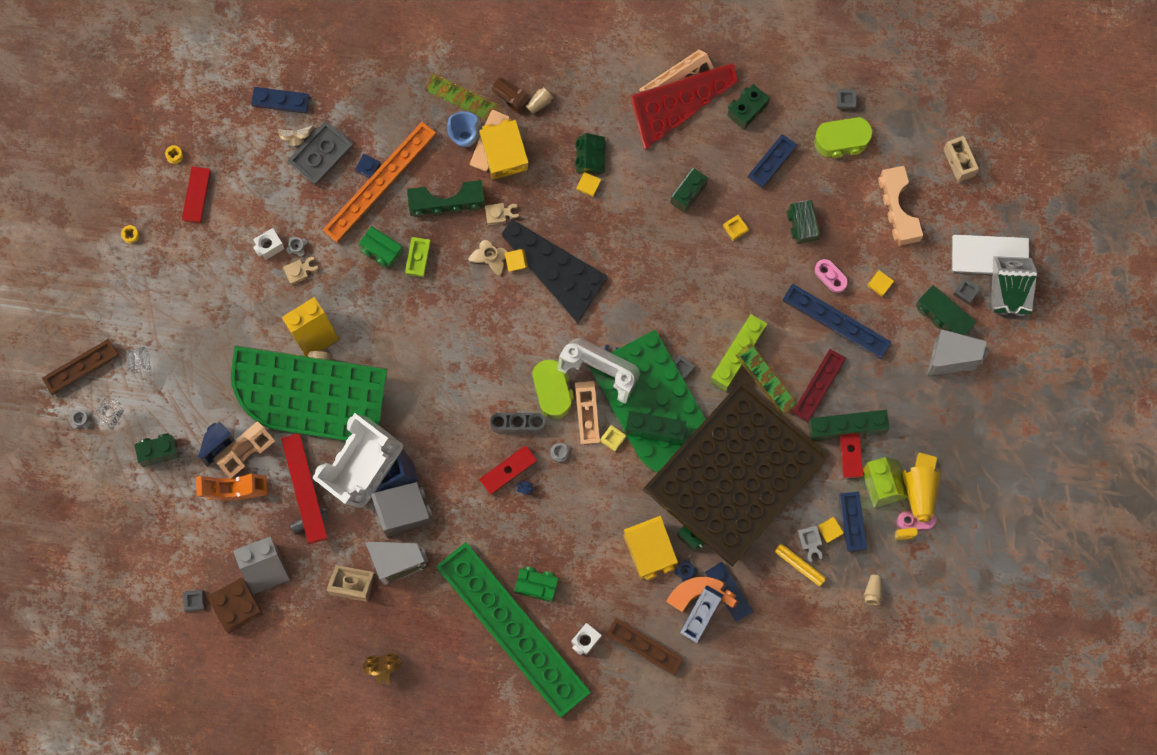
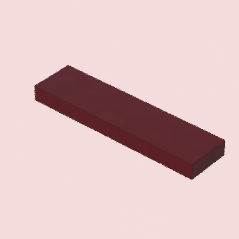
(818, 385)

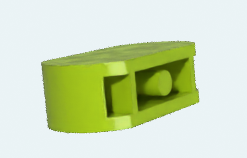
(843, 137)
(552, 389)

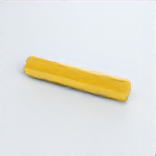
(800, 565)

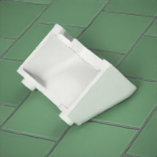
(581, 350)

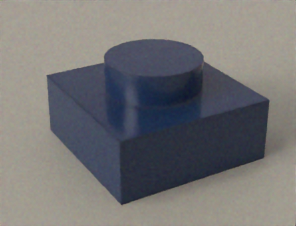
(367, 166)

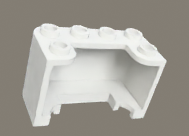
(360, 463)

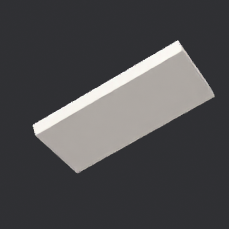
(976, 253)

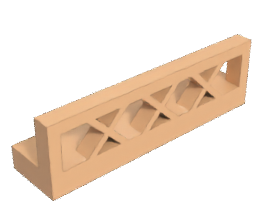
(681, 69)

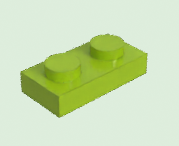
(417, 257)

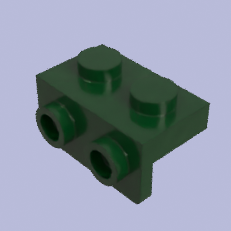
(590, 154)

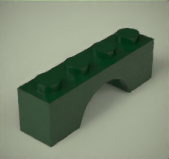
(468, 197)
(855, 423)

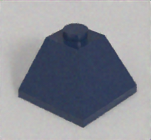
(214, 442)
(400, 473)

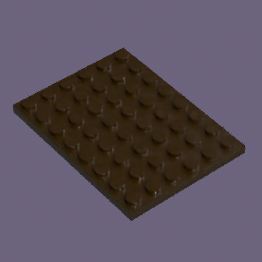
(736, 473)

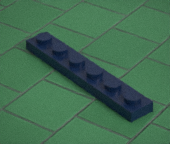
(836, 321)

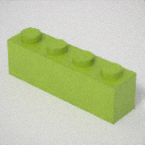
(730, 365)

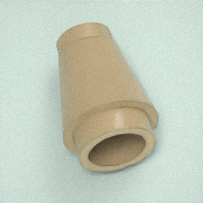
(539, 100)
(873, 593)

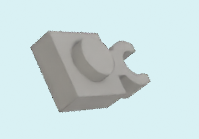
(810, 539)

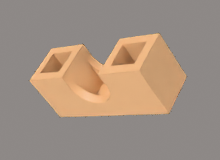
(233, 456)

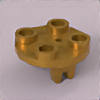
(381, 666)

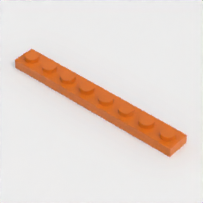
(379, 182)

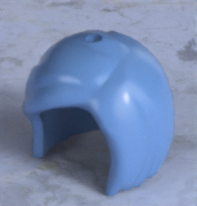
(464, 128)

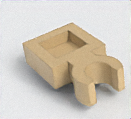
(497, 213)
(298, 272)

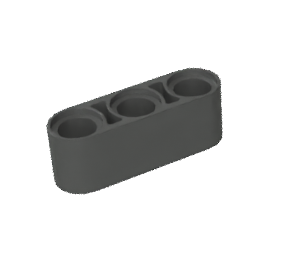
(526, 428)

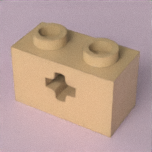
(961, 159)

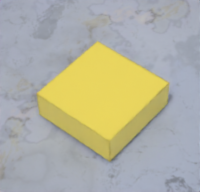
(613, 438)

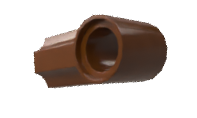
(514, 97)

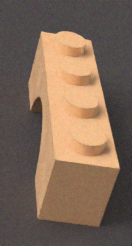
(906, 228)

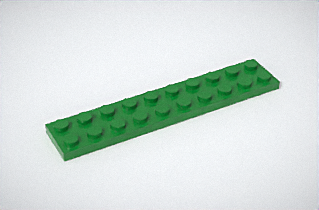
(513, 630)

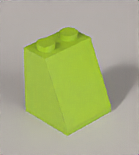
(884, 481)

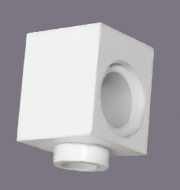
(269, 236)
(587, 631)

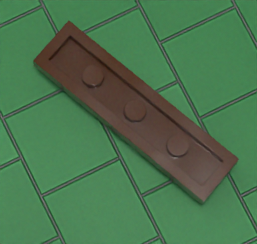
(80, 367)
(644, 647)

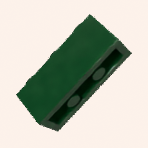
(944, 312)
(655, 427)

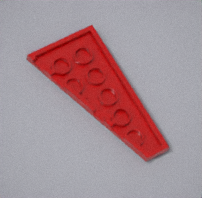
(674, 102)

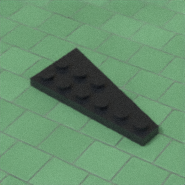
(561, 273)

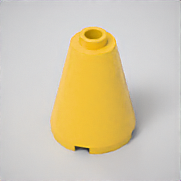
(922, 491)

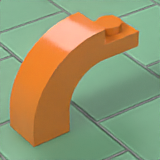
(231, 489)
(691, 589)

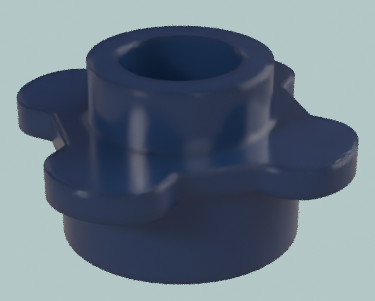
(525, 487)
(679, 571)

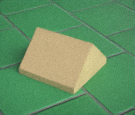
(350, 583)

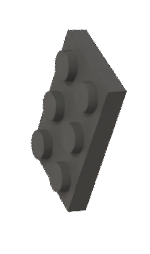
(320, 153)

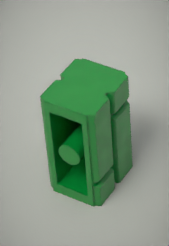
(380, 247)
(536, 584)

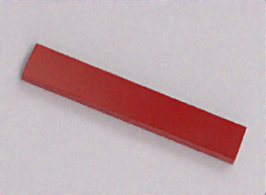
(304, 489)

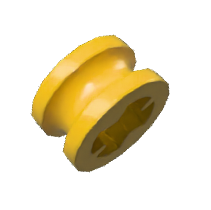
(178, 158)
(135, 232)

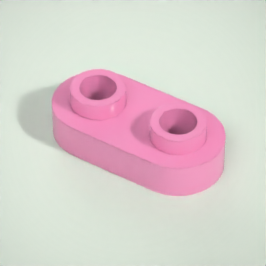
(833, 275)
(914, 522)

